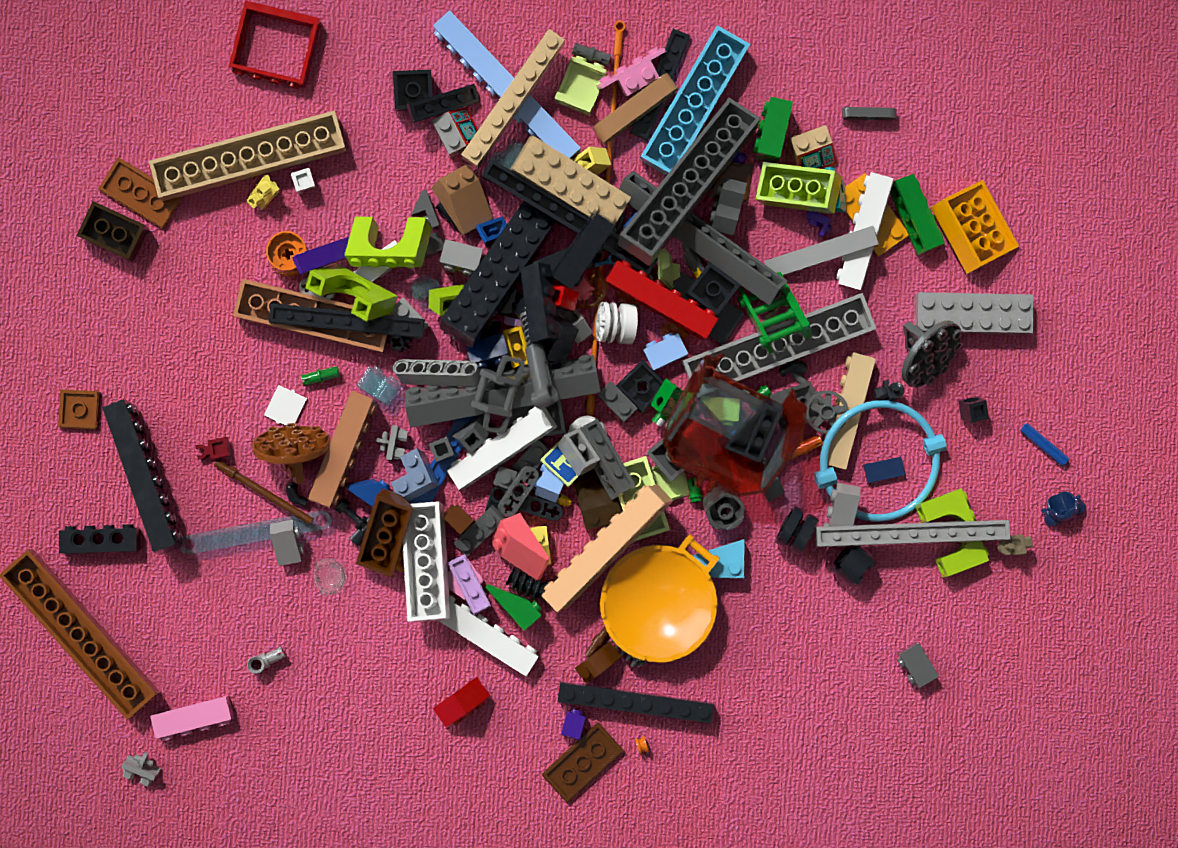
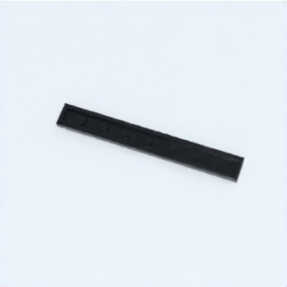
(345, 321)

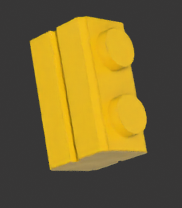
(516, 344)

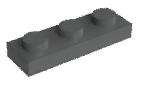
(479, 531)

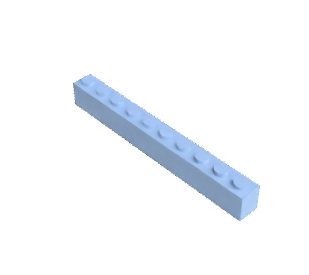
(498, 79)

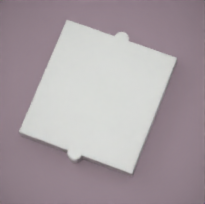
(285, 406)

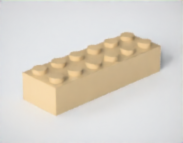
(568, 180)

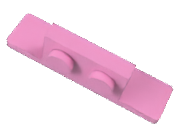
(636, 75)

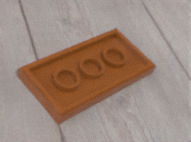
(138, 193)

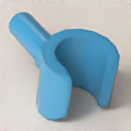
(605, 262)

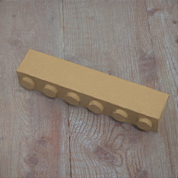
(854, 391)

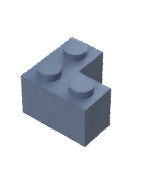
(418, 477)

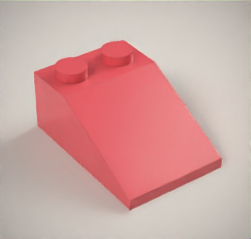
(520, 546)

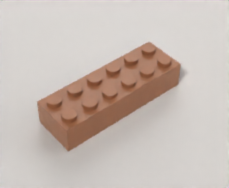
(342, 450)

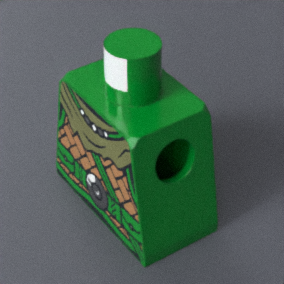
(665, 401)

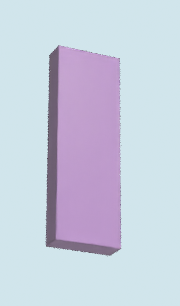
(469, 584)

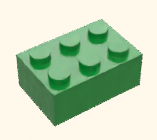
(772, 129)

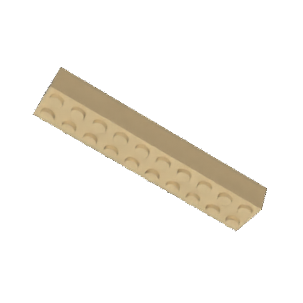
(247, 156)

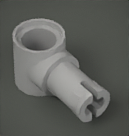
(266, 660)

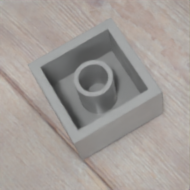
(460, 257)

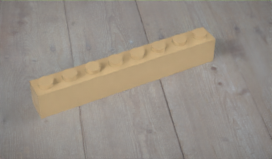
(513, 99)

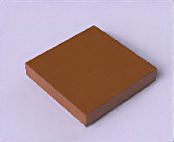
(79, 409)

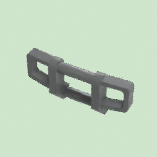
(498, 376)

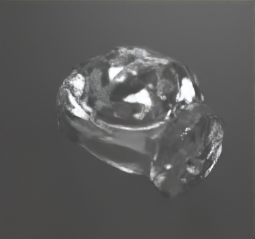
(329, 576)

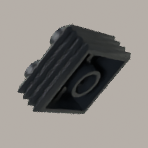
(629, 385)

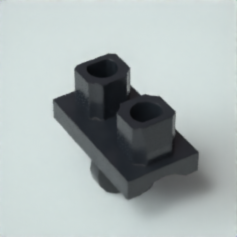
(888, 392)

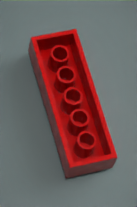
(661, 300)

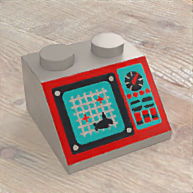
(455, 130)

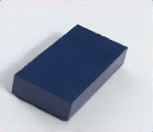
(884, 469)

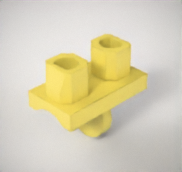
(263, 193)

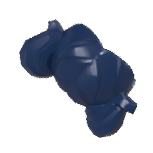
(1063, 508)

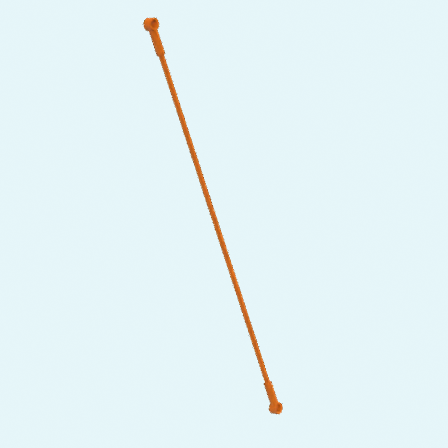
(617, 52)

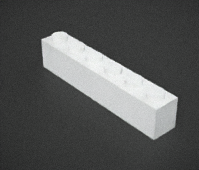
(871, 214)
(501, 448)
(490, 638)

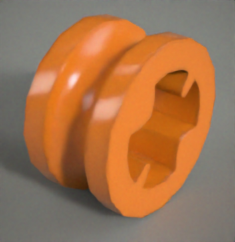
(641, 744)

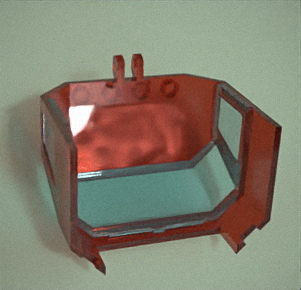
(710, 414)

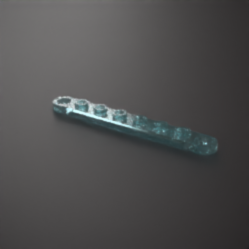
(248, 533)

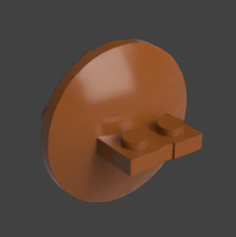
(291, 447)

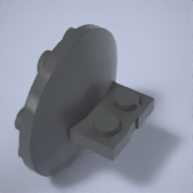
(929, 351)

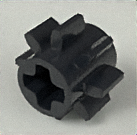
(399, 346)

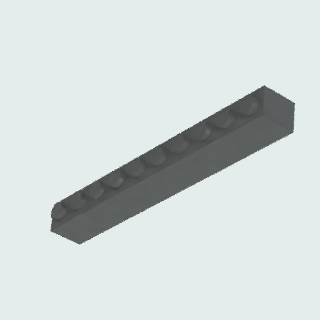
(713, 246)

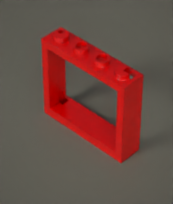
(279, 14)

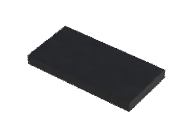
(727, 318)

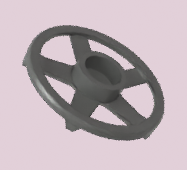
(826, 411)

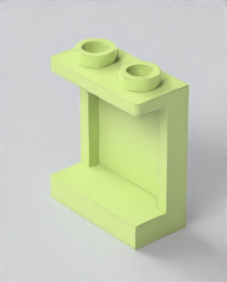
(579, 85)

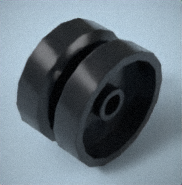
(796, 530)

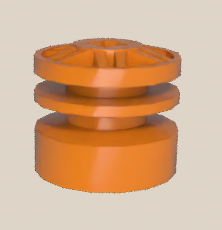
(277, 250)

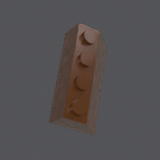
(385, 532)

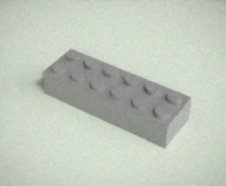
(976, 312)

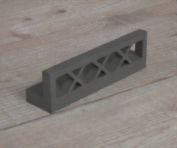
(614, 469)

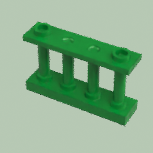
(793, 312)

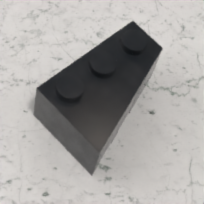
(755, 433)

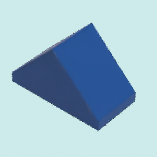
(490, 230)

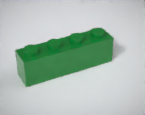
(916, 214)

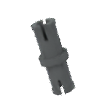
(591, 54)

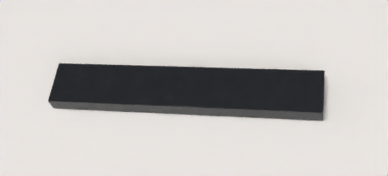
(668, 64)

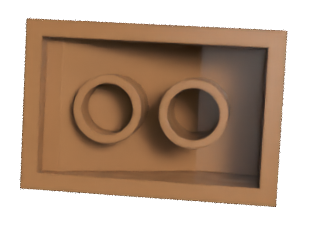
(463, 198)

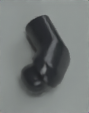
(793, 367)
(293, 496)

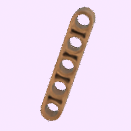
(635, 108)

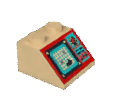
(813, 149)

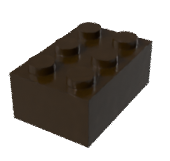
(112, 231)

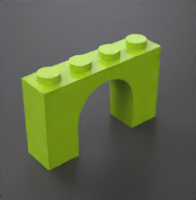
(406, 253)
(370, 298)
(956, 506)

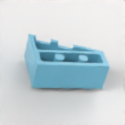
(730, 562)

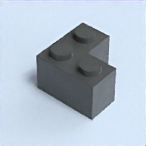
(727, 207)

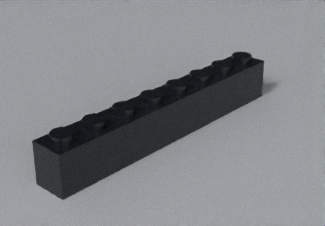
(635, 702)

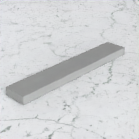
(824, 251)

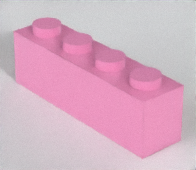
(192, 717)

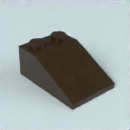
(594, 501)

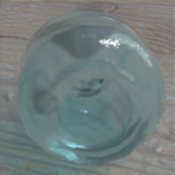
(421, 287)

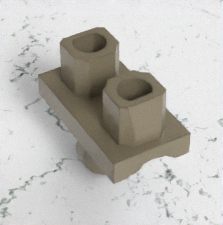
(1016, 545)

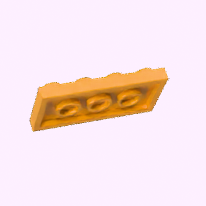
(891, 228)

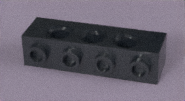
(68, 541)

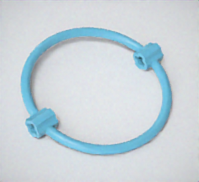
(932, 445)

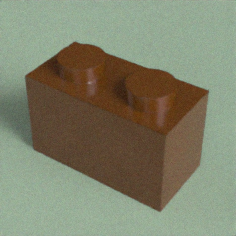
(458, 518)

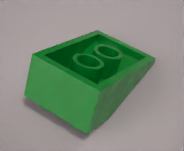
(518, 607)

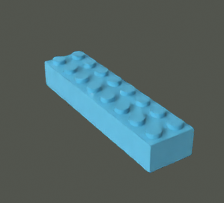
(695, 100)

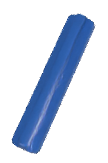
(1044, 444)

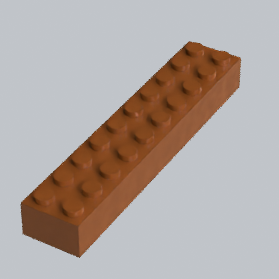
(79, 634)

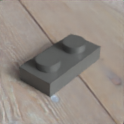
(532, 457)

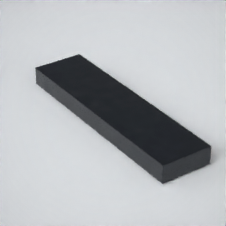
(442, 103)

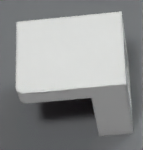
(303, 180)

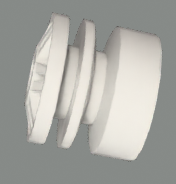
(616, 323)

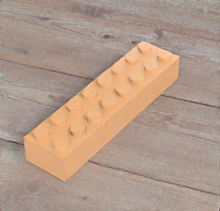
(607, 547)

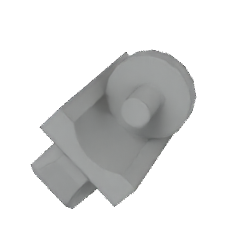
(396, 434)
(142, 766)

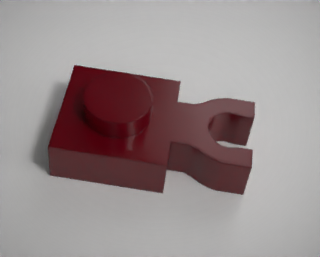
(216, 449)

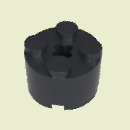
(852, 564)

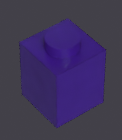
(573, 723)

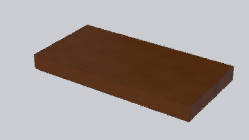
(582, 762)

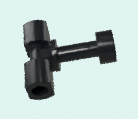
(361, 523)

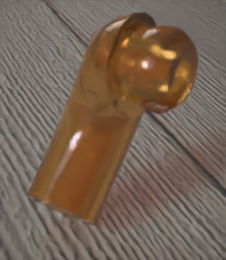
(670, 327)

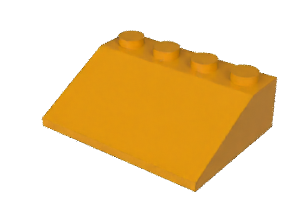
(974, 226)

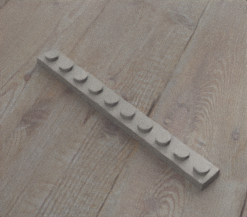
(912, 533)

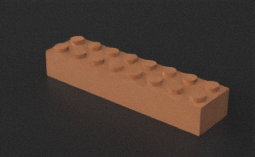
(255, 302)

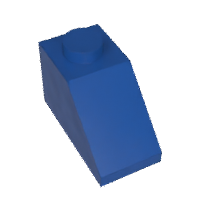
(367, 489)

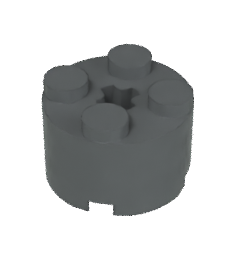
(723, 509)

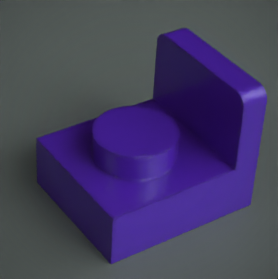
(817, 219)

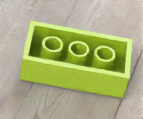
(798, 187)

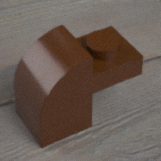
(598, 662)

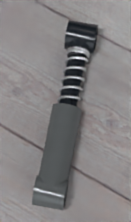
(544, 391)

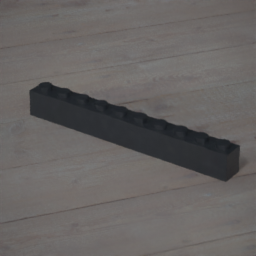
(554, 209)

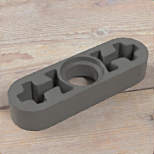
(868, 113)
(510, 492)

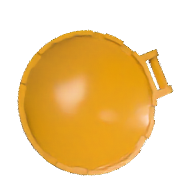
(660, 601)

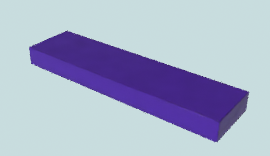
(321, 256)

